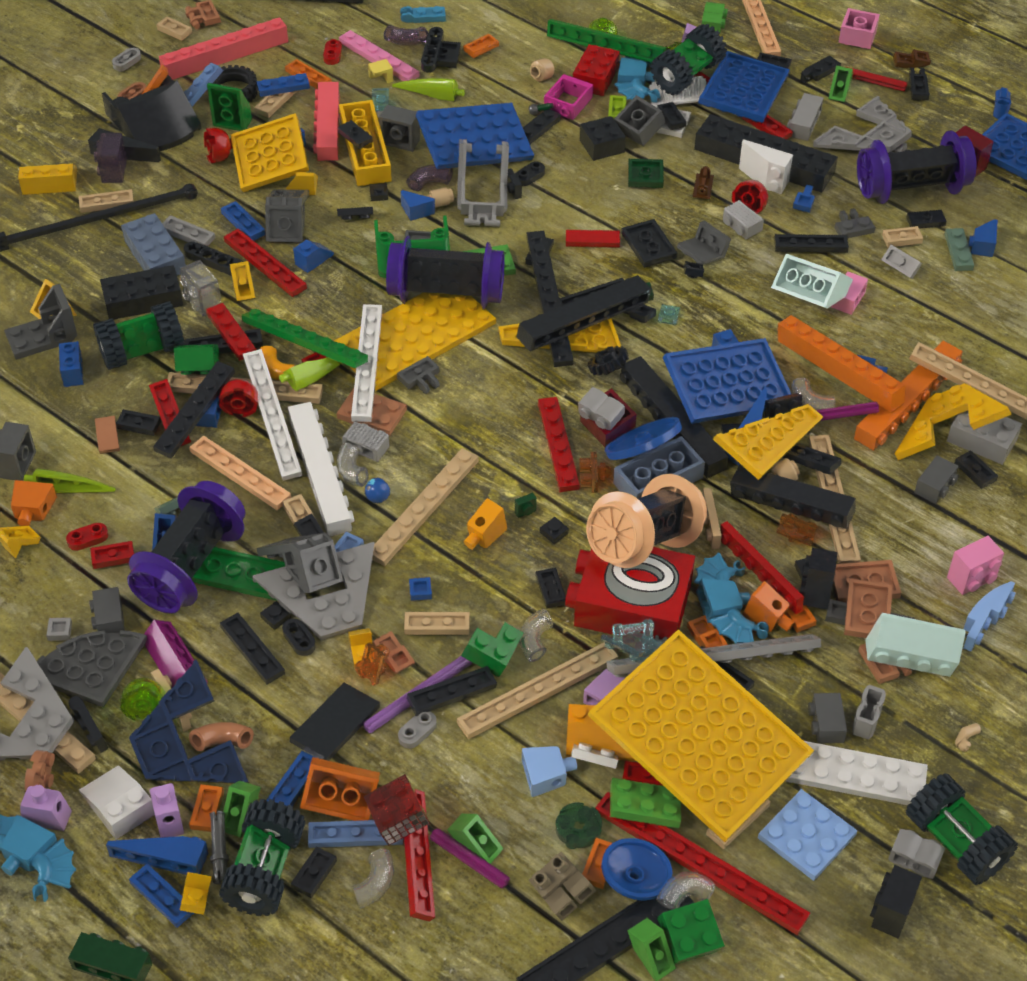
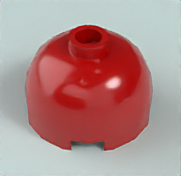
(217, 144)
(752, 194)
(239, 397)

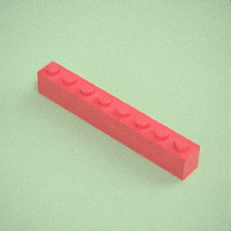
(225, 48)

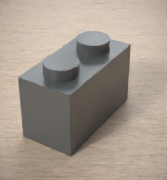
(936, 479)
(107, 610)
(828, 718)

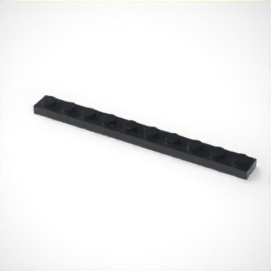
(548, 292)

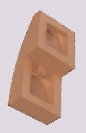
(107, 434)
(399, 656)

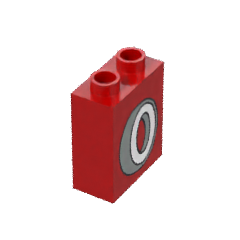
(616, 595)

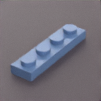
(345, 834)

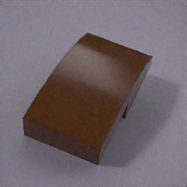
(913, 60)

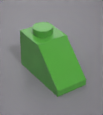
(840, 83)
(236, 805)
(475, 836)
(652, 948)

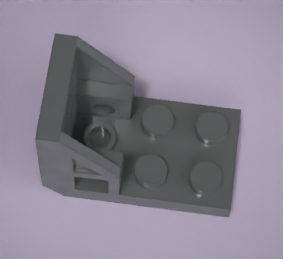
(285, 215)
(47, 331)
(308, 560)

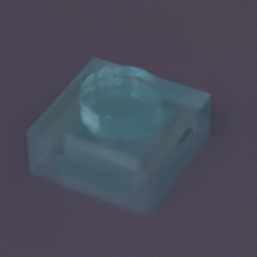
(669, 314)

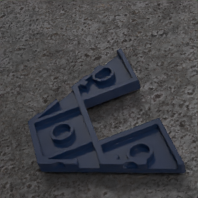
(160, 746)

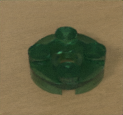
(574, 837)

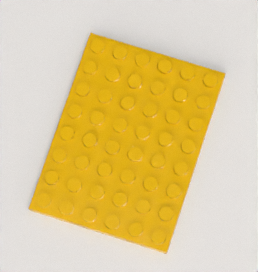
(701, 734)

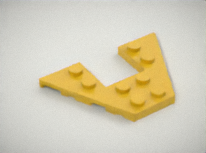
(947, 404)

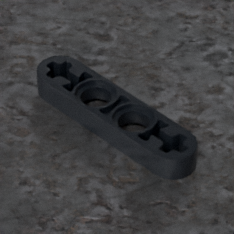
(432, 49)
(197, 251)

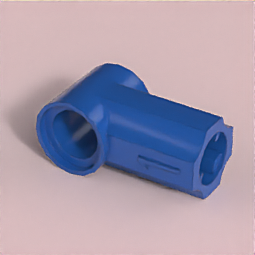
(1002, 102)

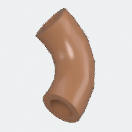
(219, 733)

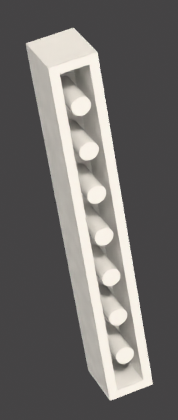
(320, 469)

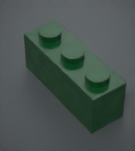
(109, 959)

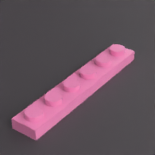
(374, 53)

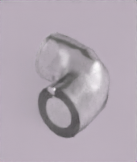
(817, 401)
(348, 466)
(533, 629)
(378, 880)
(685, 885)

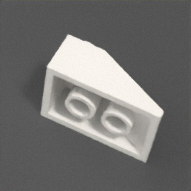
(766, 165)
(118, 801)

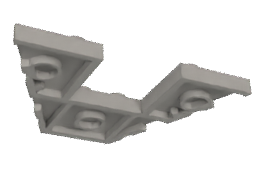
(889, 130)
(329, 613)
(46, 718)

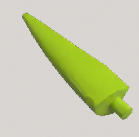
(434, 87)
(308, 372)
(67, 482)

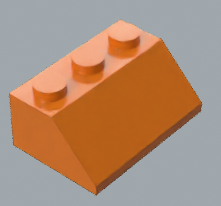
(338, 789)

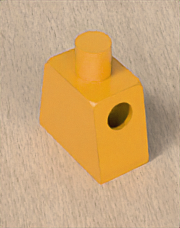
(486, 525)

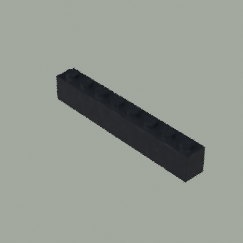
(583, 313)
(663, 404)

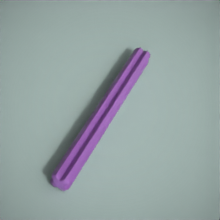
(402, 703)

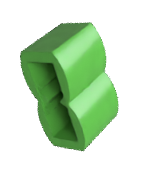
(714, 15)

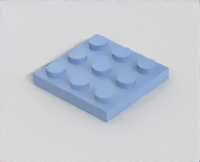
(807, 834)

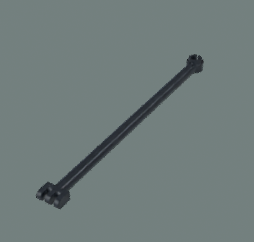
(188, 191)

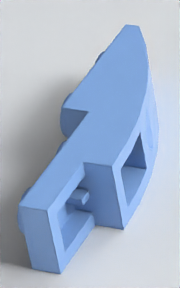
(987, 612)

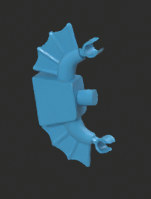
(632, 79)
(723, 602)
(35, 848)

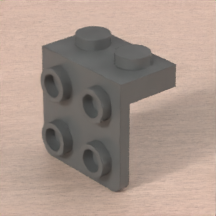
(707, 245)

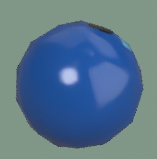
(377, 490)

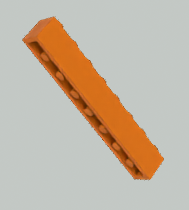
(841, 363)
(918, 387)

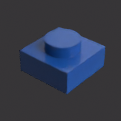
(420, 588)

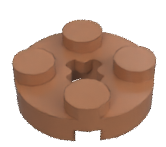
(41, 770)

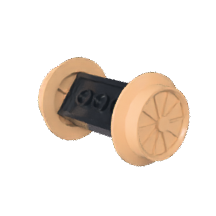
(627, 527)

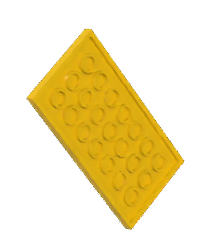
(422, 328)

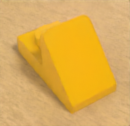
(242, 281)
(14, 537)
(358, 640)
(195, 893)

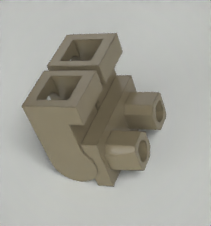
(553, 877)

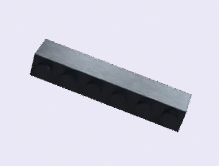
(794, 497)

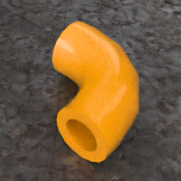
(274, 365)

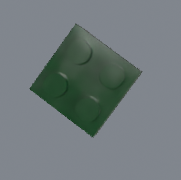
(645, 173)

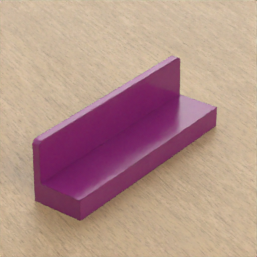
(168, 650)

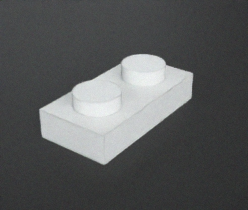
(604, 757)

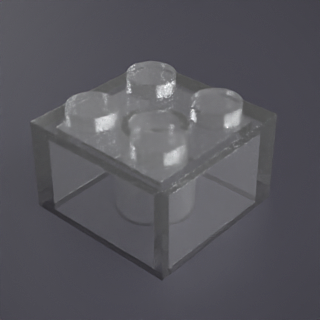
(199, 287)

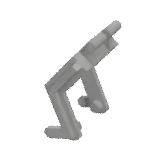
(482, 211)

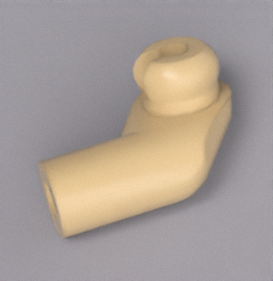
(965, 733)

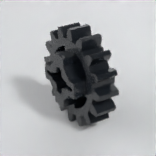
(608, 360)

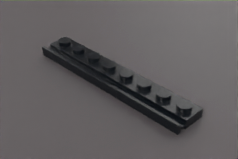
(598, 945)

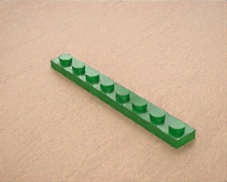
(585, 36)
(305, 338)

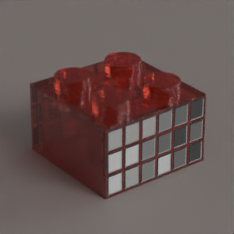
(396, 809)

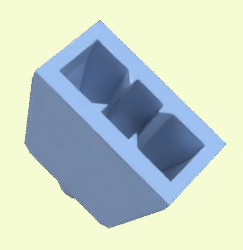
(546, 768)

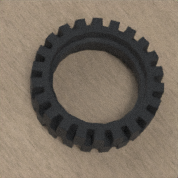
(240, 74)

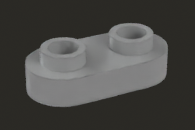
(126, 59)
(418, 728)

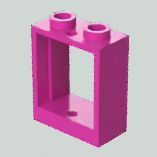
(565, 84)

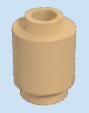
(442, 196)

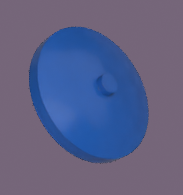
(643, 438)

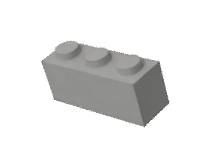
(805, 116)

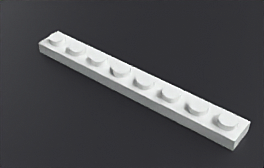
(366, 373)
(272, 415)

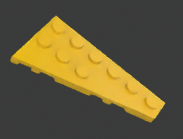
(587, 340)
(766, 441)

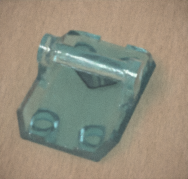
(630, 639)

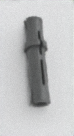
(219, 857)

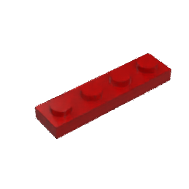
(230, 330)
(165, 403)

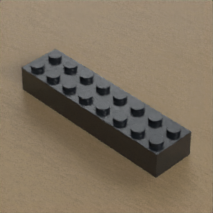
(725, 137)

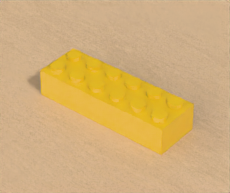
(370, 162)

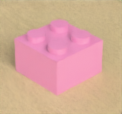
(859, 28)
(975, 565)

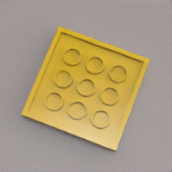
(269, 152)

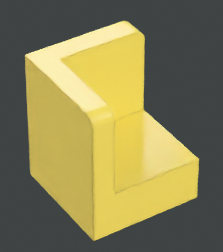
(381, 68)

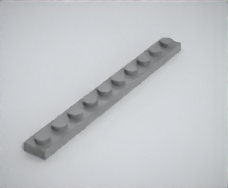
(726, 653)

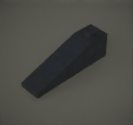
(134, 149)

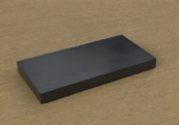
(334, 722)

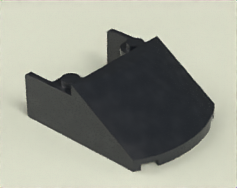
(156, 117)

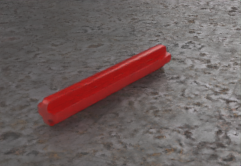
(879, 80)

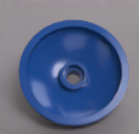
(637, 860)

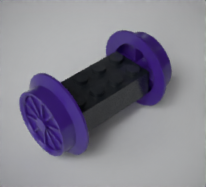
(948, 164)
(445, 272)
(166, 572)

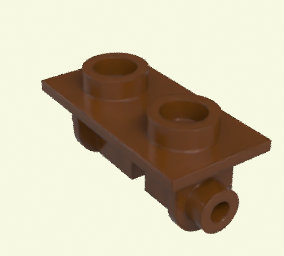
(703, 184)

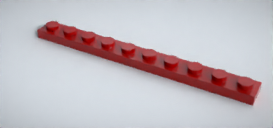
(721, 873)

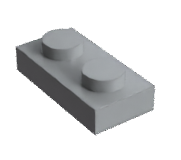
(901, 261)

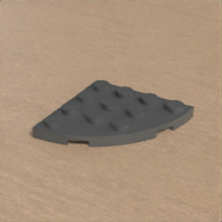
(92, 664)

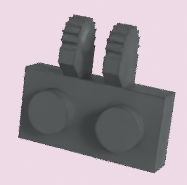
(855, 226)
(418, 373)

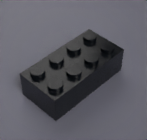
(139, 291)

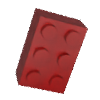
(598, 67)

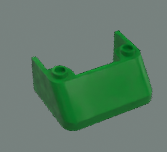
(438, 241)

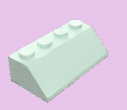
(811, 281)
(915, 644)

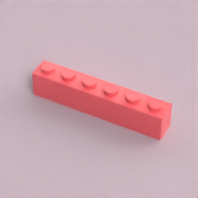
(326, 121)

